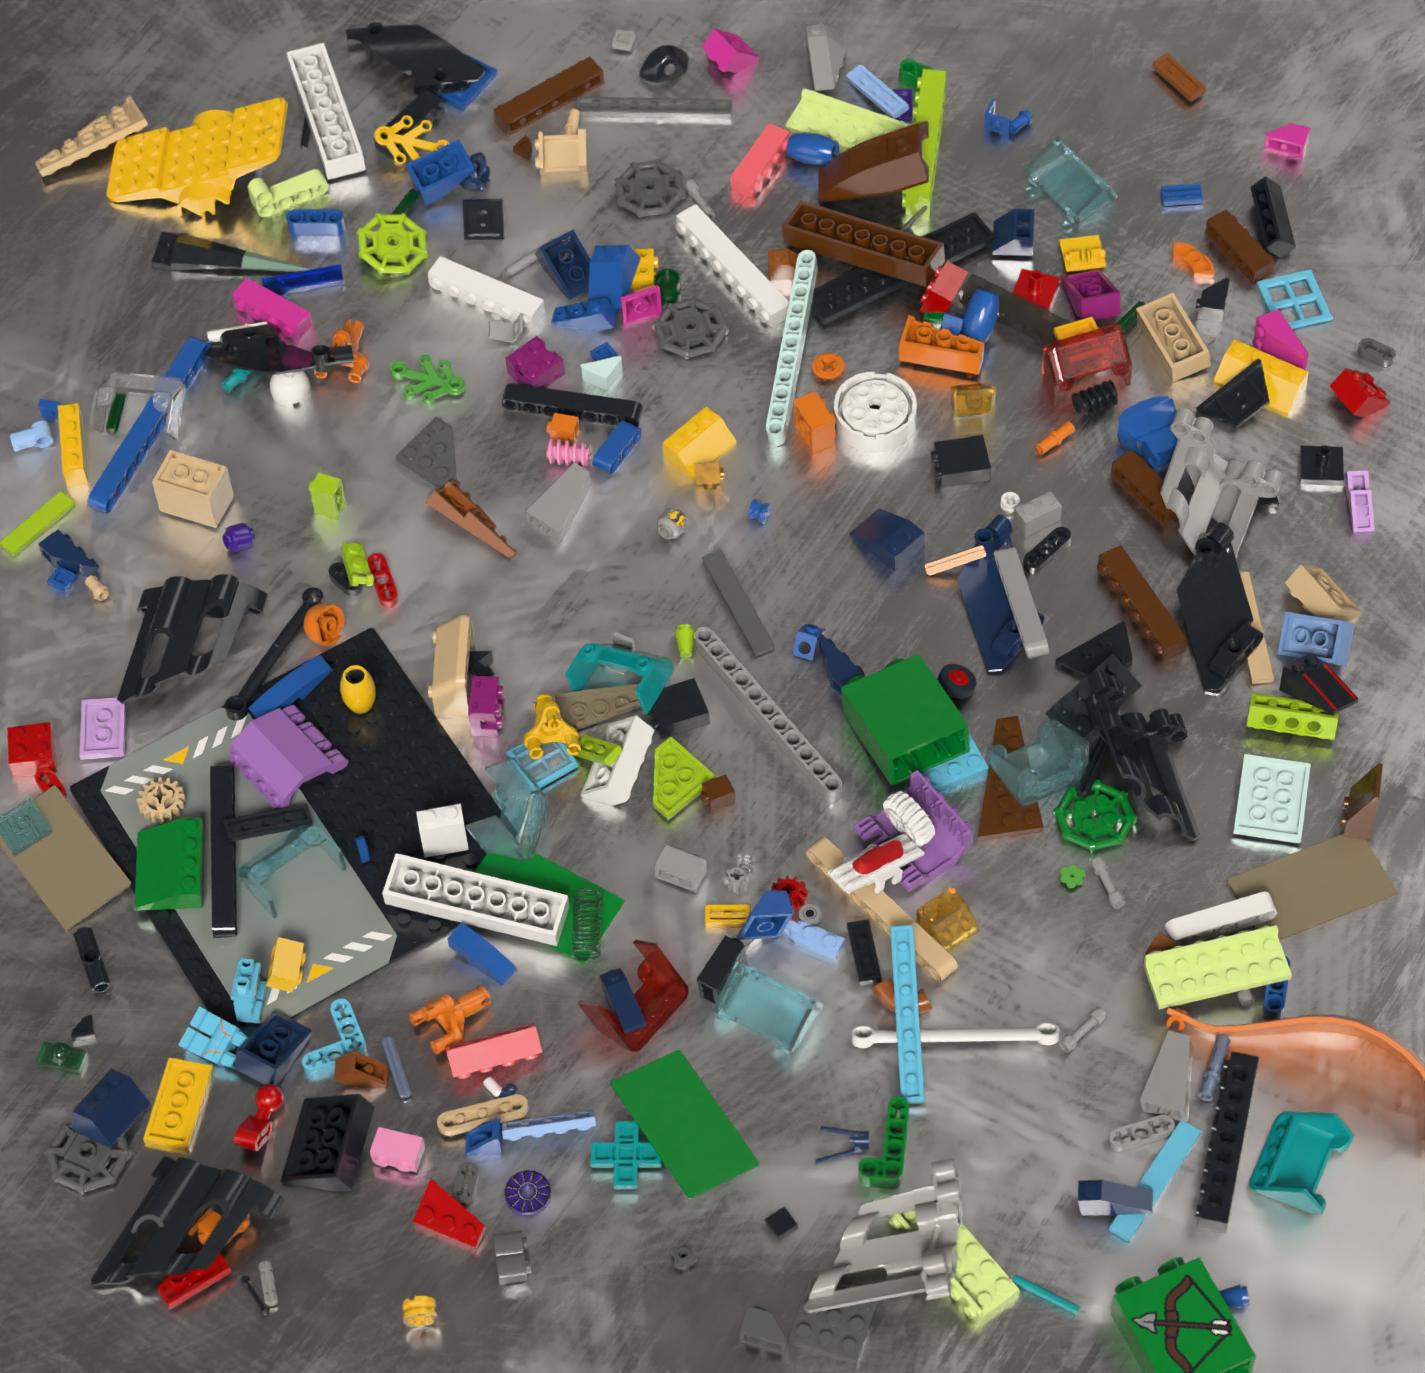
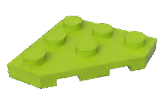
(676, 778)

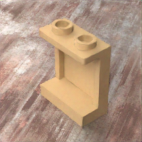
(562, 154)

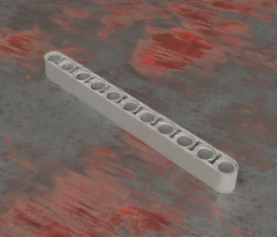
(769, 722)

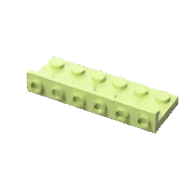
(839, 120)
(1216, 967)
(978, 1279)

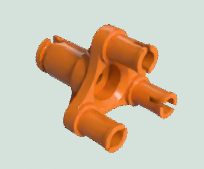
(351, 336)
(451, 1015)

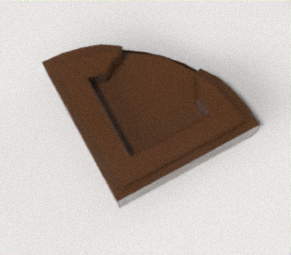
(523, 148)

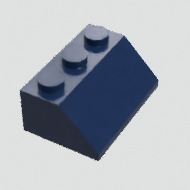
(109, 1109)

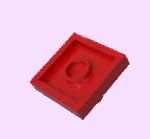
(1037, 287)

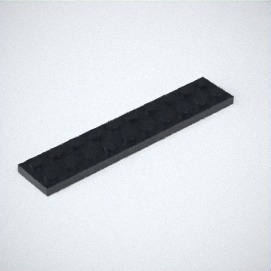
(865, 286)

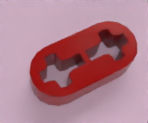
(52, 778)

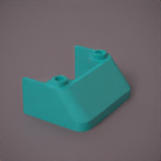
(653, 668)

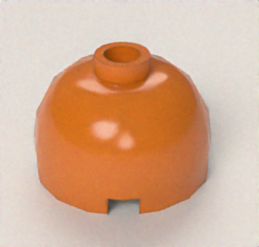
(324, 623)

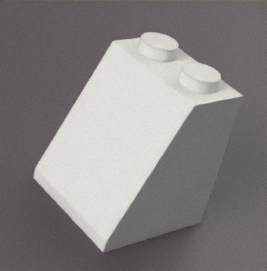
(442, 830)

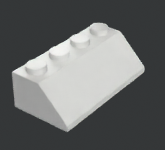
(614, 782)

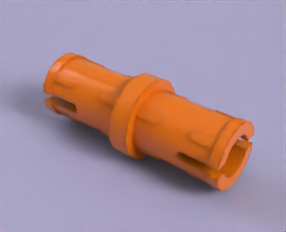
(1055, 437)

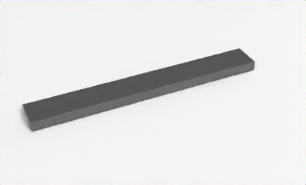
(654, 107)

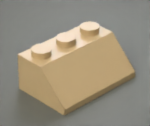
(1321, 594)

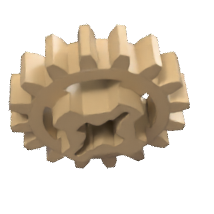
(151, 797)

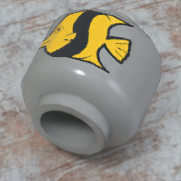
(672, 523)

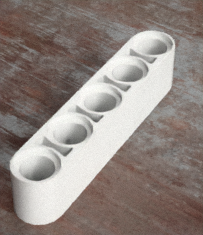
(1221, 919)

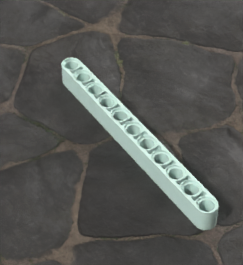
(793, 335)

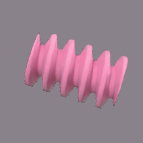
(568, 453)

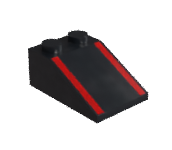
(1316, 685)

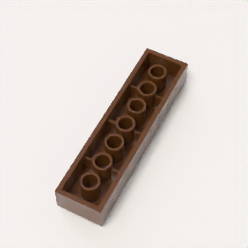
(863, 243)

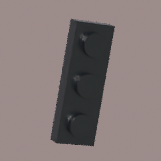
(864, 952)

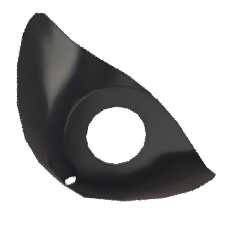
(655, 63)

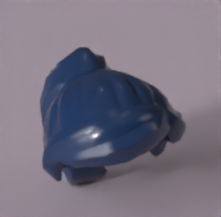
(479, 176)

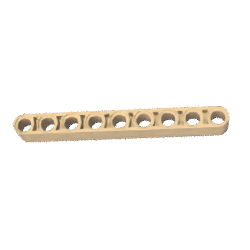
(885, 912)

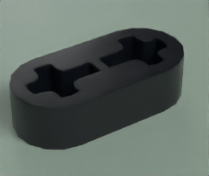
(342, 582)

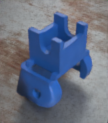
(1150, 425)

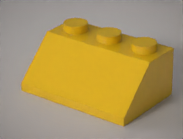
(698, 441)

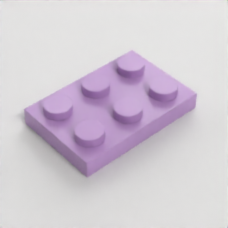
(102, 728)

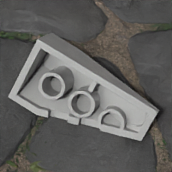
(826, 55)

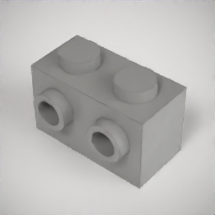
(1037, 514)
(680, 868)

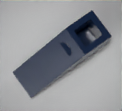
(61, 551)
(837, 664)

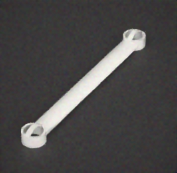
(960, 1035)

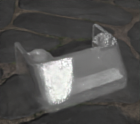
(167, 394)

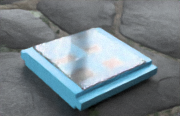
(551, 766)

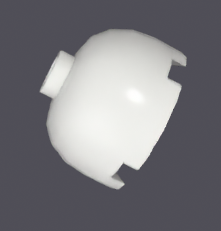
(290, 388)

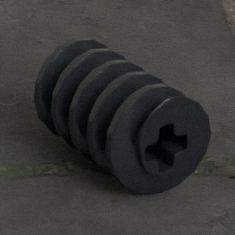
(1095, 397)

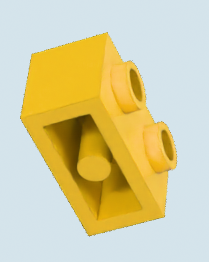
(646, 268)
(285, 964)

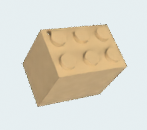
(193, 488)

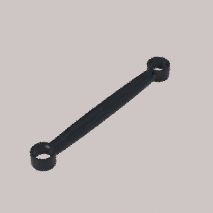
(272, 656)

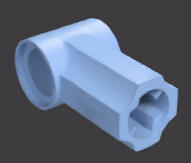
(37, 435)

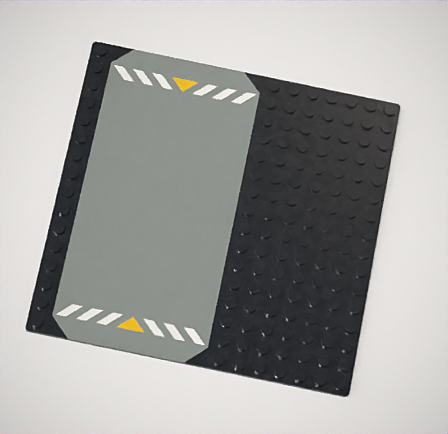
(395, 768)

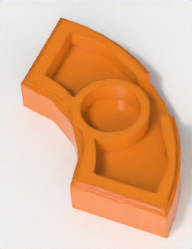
(1193, 259)

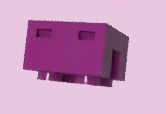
(535, 364)
(486, 706)

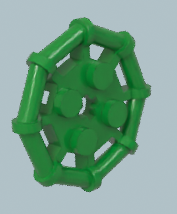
(1094, 828)

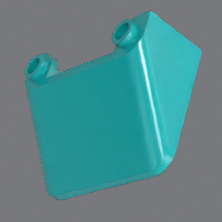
(1298, 1156)

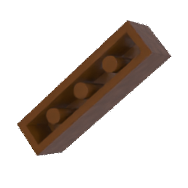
(1240, 246)
(1143, 484)

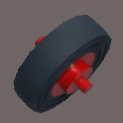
(957, 681)

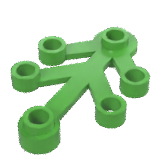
(453, 385)

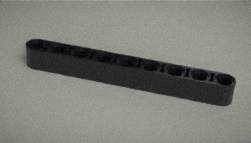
(222, 853)

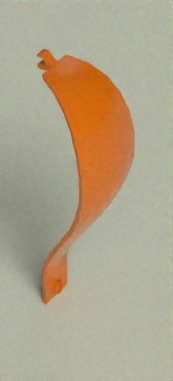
(1310, 1023)

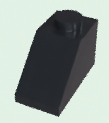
(1213, 301)

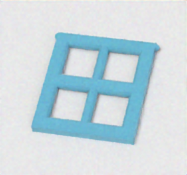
(1316, 295)

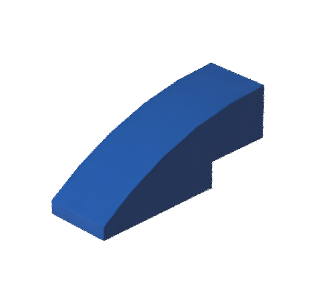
(481, 954)

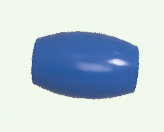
(812, 148)
(981, 315)

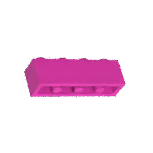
(272, 308)

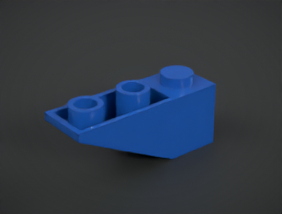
(589, 315)

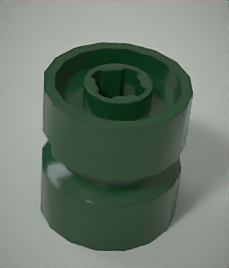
(669, 285)

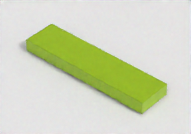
(37, 524)

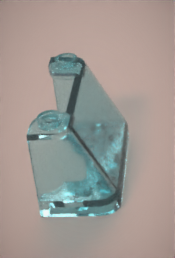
(1070, 182)
(1042, 766)
(766, 1007)

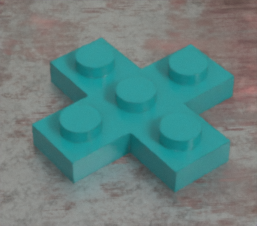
(624, 1155)

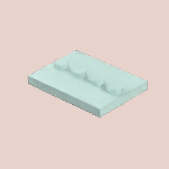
(1272, 798)

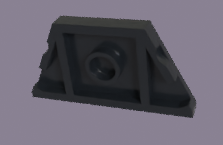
(1238, 398)
(1096, 650)

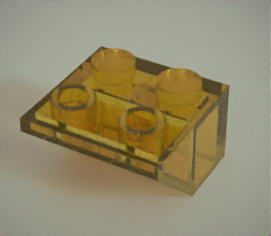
(947, 919)

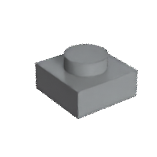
(623, 40)

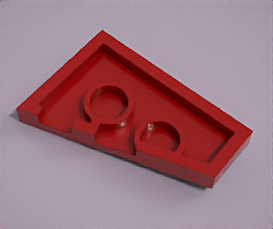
(447, 1216)
(182, 1287)

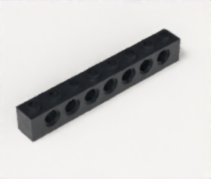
(1216, 1217)

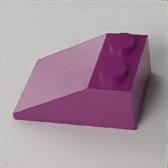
(1092, 295)

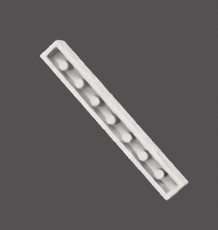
(732, 265)

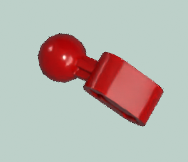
(257, 1129)

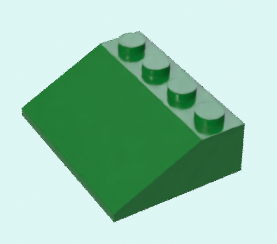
(170, 866)

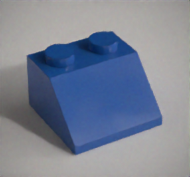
(767, 917)

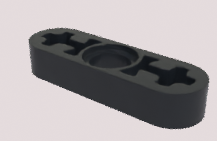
(1049, 541)

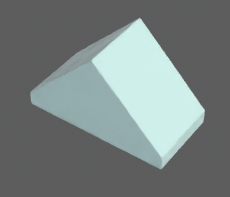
(602, 372)

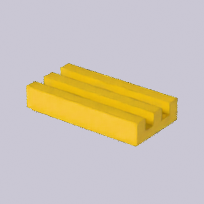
(726, 920)

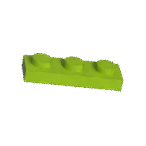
(598, 750)

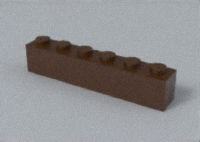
(548, 96)
(1142, 603)

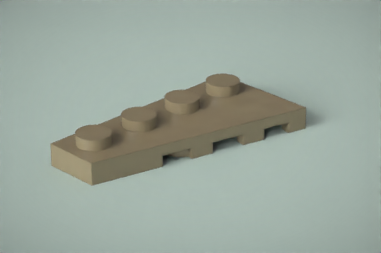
(596, 705)

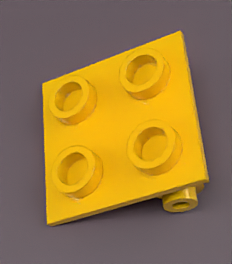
(1082, 253)

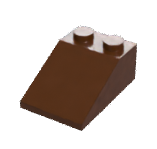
(1362, 805)

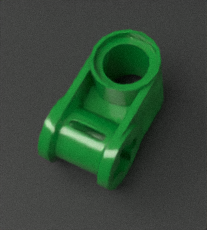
(910, 71)

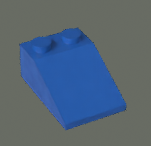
(440, 171)
(612, 273)

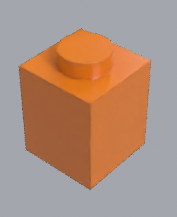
(564, 428)

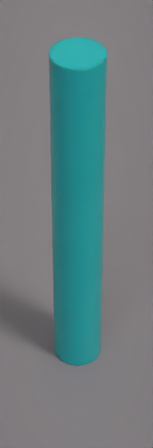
(1045, 1294)

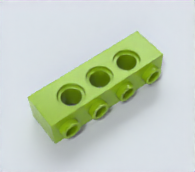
(1290, 717)

